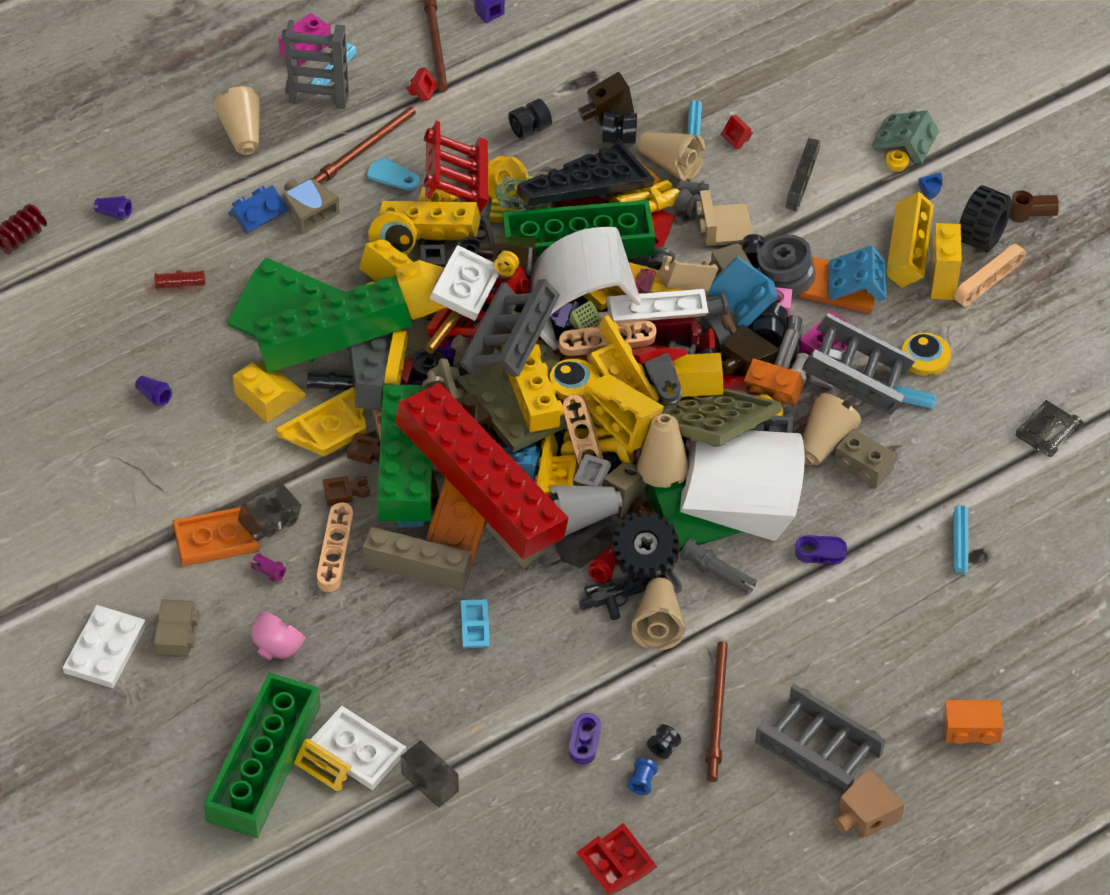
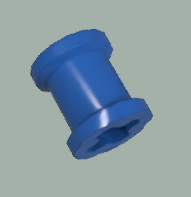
(642, 776)

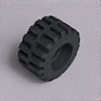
(985, 218)

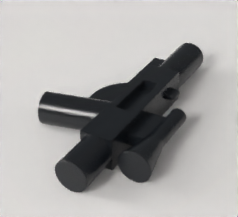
(612, 596)

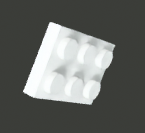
(465, 283)
(104, 646)
(360, 745)

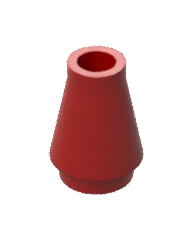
(603, 566)

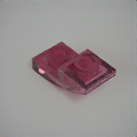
(645, 280)

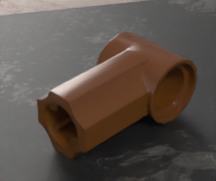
(1026, 205)

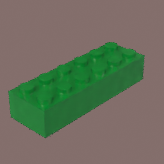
(551, 224)
(331, 324)
(403, 468)
(262, 755)

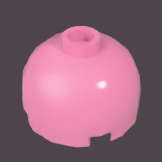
(275, 637)

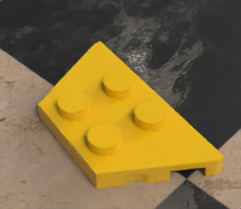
(326, 425)

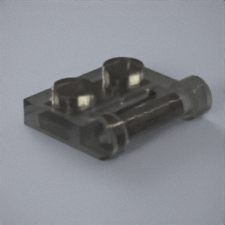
(1043, 423)

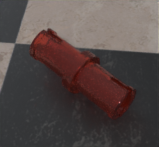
(180, 279)

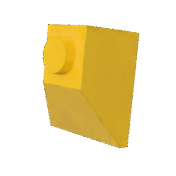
(417, 284)

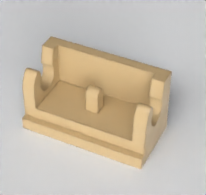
(687, 275)

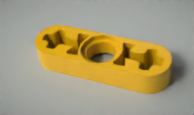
(396, 358)

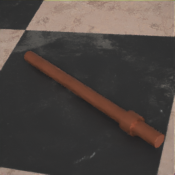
(430, 8)
(330, 170)
(714, 753)

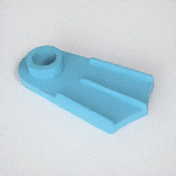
(392, 174)

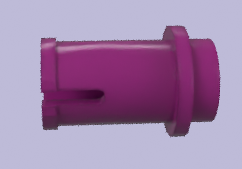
(273, 569)

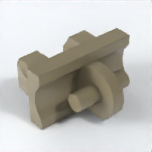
(446, 376)

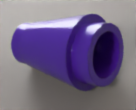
(115, 207)
(154, 390)

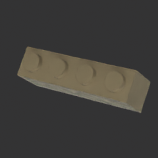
(417, 558)

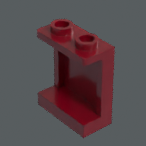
(681, 330)

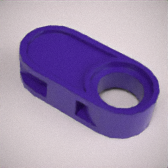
(827, 549)

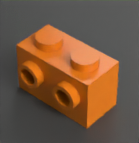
(776, 381)
(972, 721)

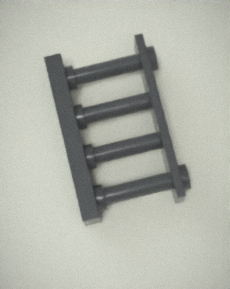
(337, 58)
(523, 336)
(850, 380)
(817, 764)

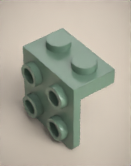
(912, 129)

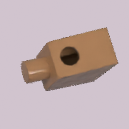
(868, 806)

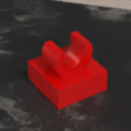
(422, 84)
(736, 132)

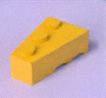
(621, 410)

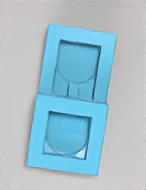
(475, 623)

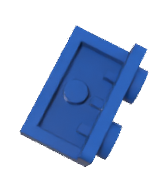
(258, 209)

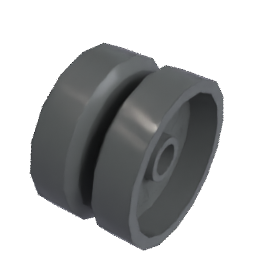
(788, 263)

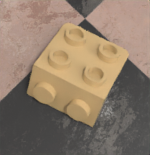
(723, 222)

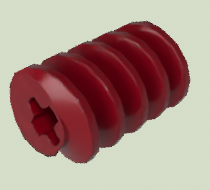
(17, 226)

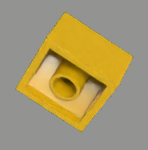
(266, 392)

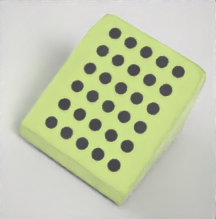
(585, 316)

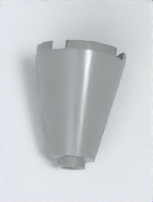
(585, 504)

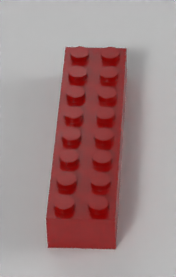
(481, 471)

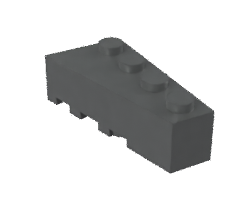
(368, 371)

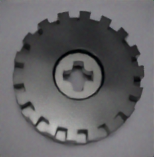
(640, 561)

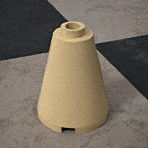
(240, 117)
(673, 152)
(827, 427)
(663, 453)
(658, 616)

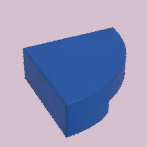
(930, 185)

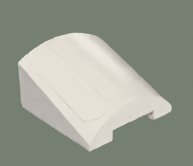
(582, 265)
(747, 482)

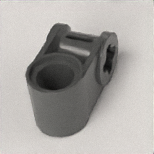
(663, 375)

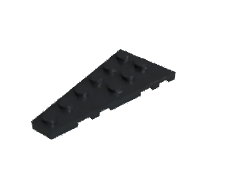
(590, 175)

